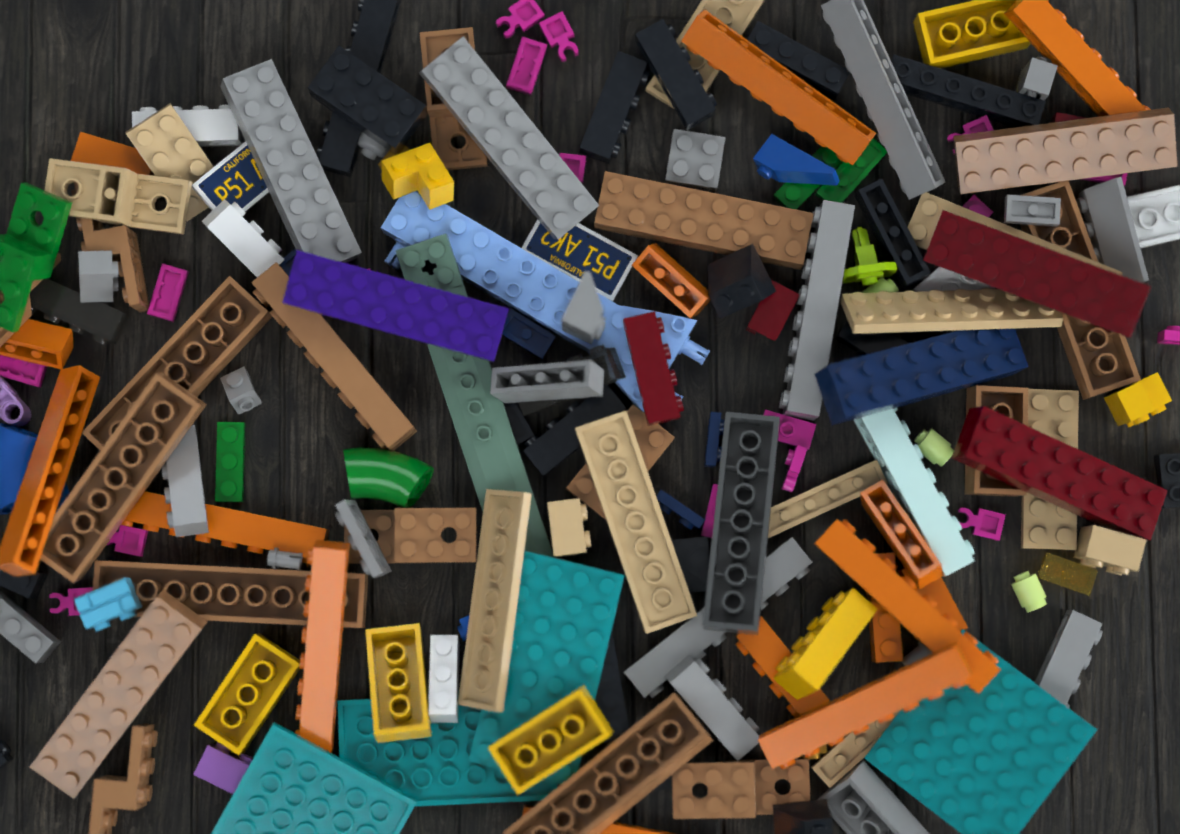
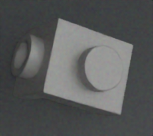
(240, 390)

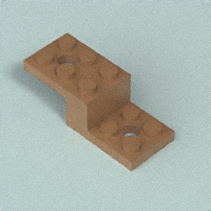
(442, 122)
(124, 249)
(416, 533)
(736, 788)
(128, 791)

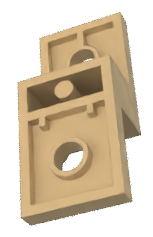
(120, 195)

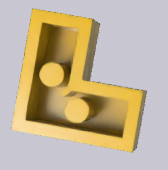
(420, 171)
(1137, 400)

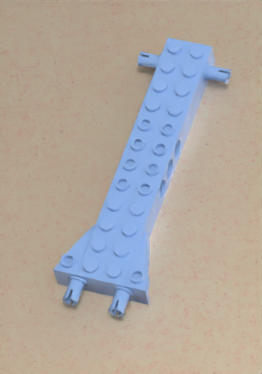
(527, 282)

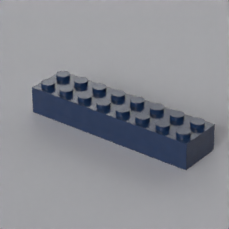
(918, 371)

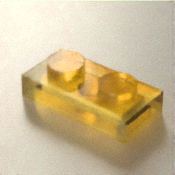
(1067, 574)

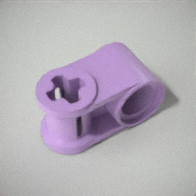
(10, 400)

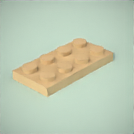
(171, 151)

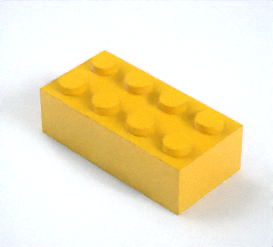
(967, 32)
(824, 643)
(398, 683)
(248, 694)
(550, 739)

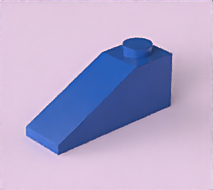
(791, 165)

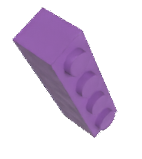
(222, 767)

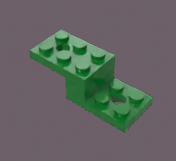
(29, 249)

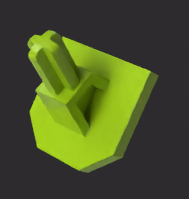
(866, 263)

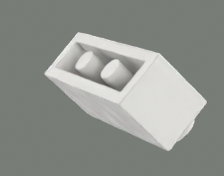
(243, 238)
(444, 678)

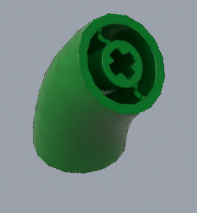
(386, 476)

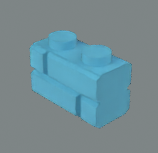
(107, 604)

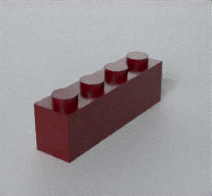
(651, 368)

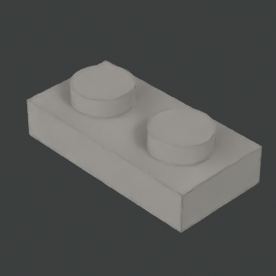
(1032, 210)

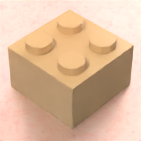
(567, 527)
(1110, 549)

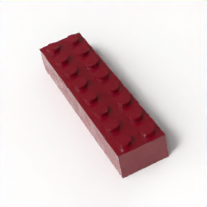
(1037, 273)
(1058, 473)

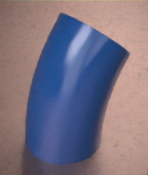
(15, 453)

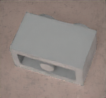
(1037, 78)
(97, 276)

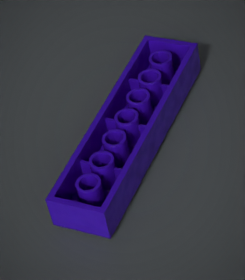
(395, 306)

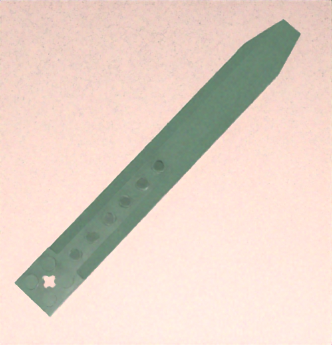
(466, 385)

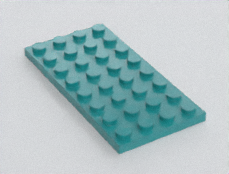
(556, 646)
(428, 768)

